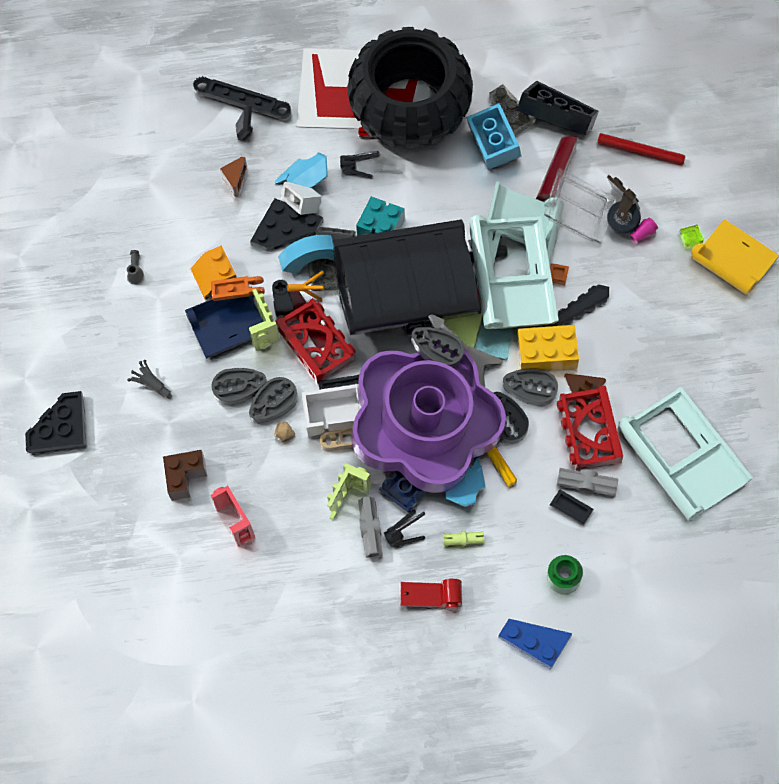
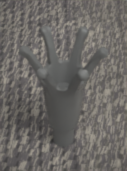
(149, 379)

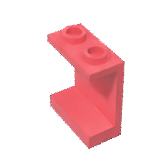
(241, 531)

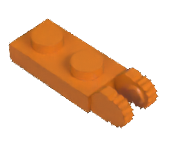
(235, 287)

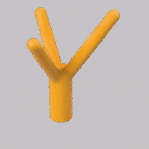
(303, 287)

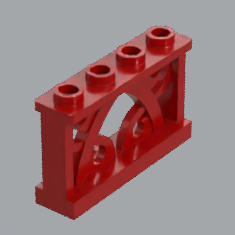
(311, 364)
(601, 405)

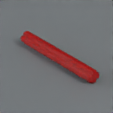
(642, 149)

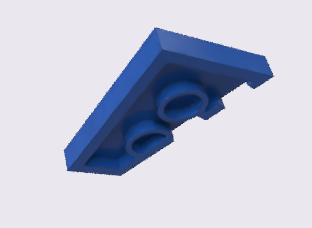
(535, 641)

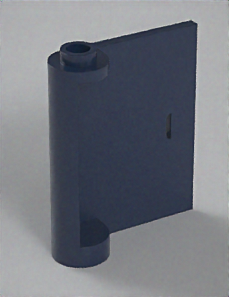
(223, 323)

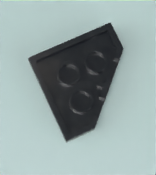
(284, 226)
(59, 426)

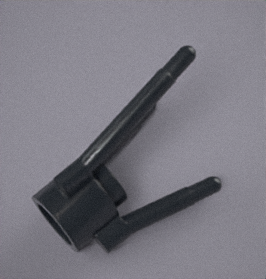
(348, 162)
(394, 535)

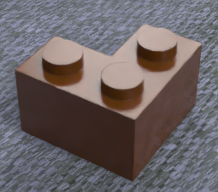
(181, 468)

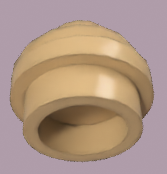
(283, 431)

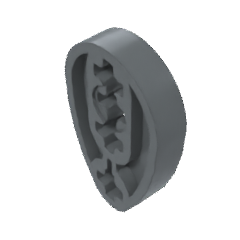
(435, 336)
(233, 376)
(268, 391)
(531, 396)

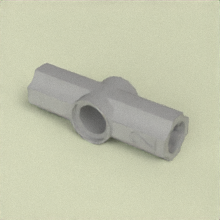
(587, 482)
(370, 527)

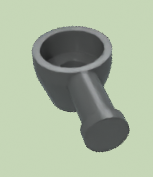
(137, 276)

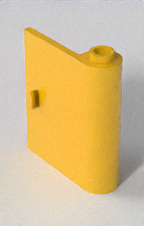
(735, 257)

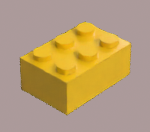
(548, 348)

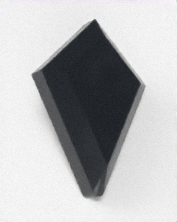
(243, 124)

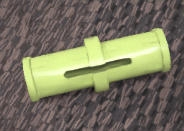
(464, 538)

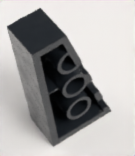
(557, 108)

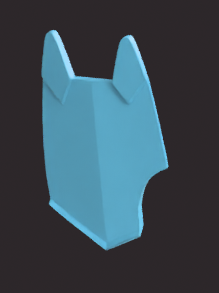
(306, 172)
(467, 489)

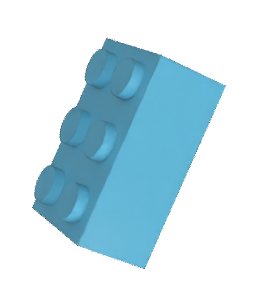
(494, 136)

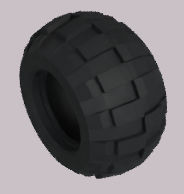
(404, 56)

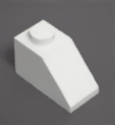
(301, 198)

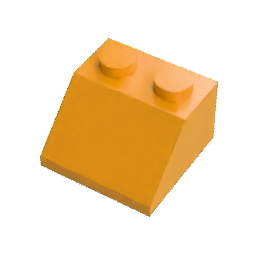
(211, 267)

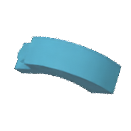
(304, 251)

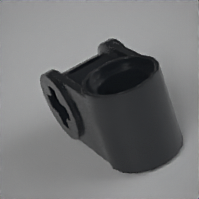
(282, 300)

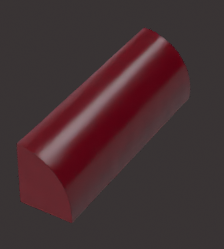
(562, 160)

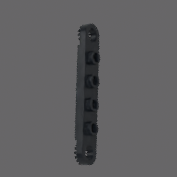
(242, 97)

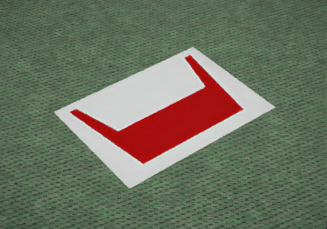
(325, 92)

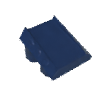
(401, 491)

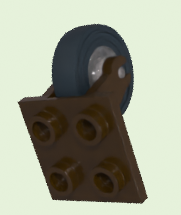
(623, 215)

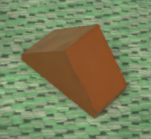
(234, 174)

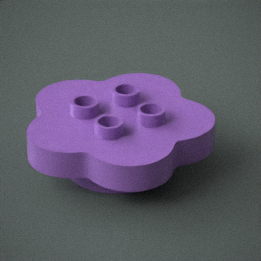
(424, 418)

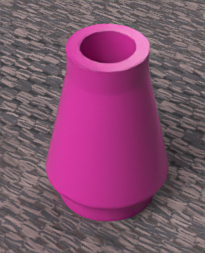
(644, 230)

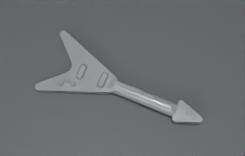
(480, 357)

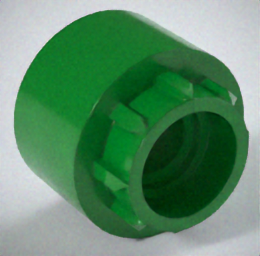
(567, 564)

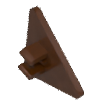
(582, 383)

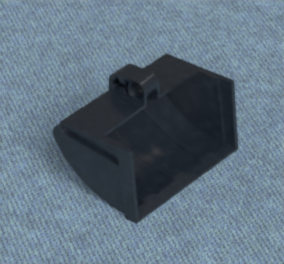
(405, 277)

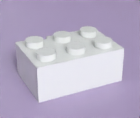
(330, 409)

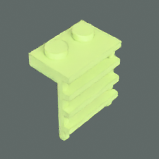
(266, 332)
(353, 477)

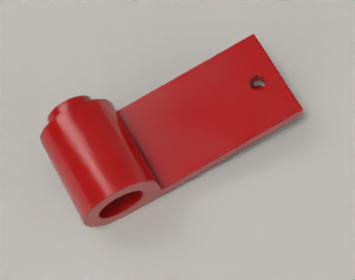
(437, 595)

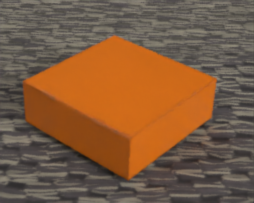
(559, 273)

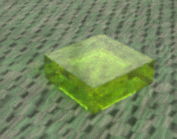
(691, 235)

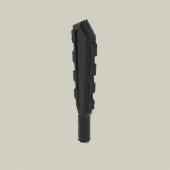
(585, 302)

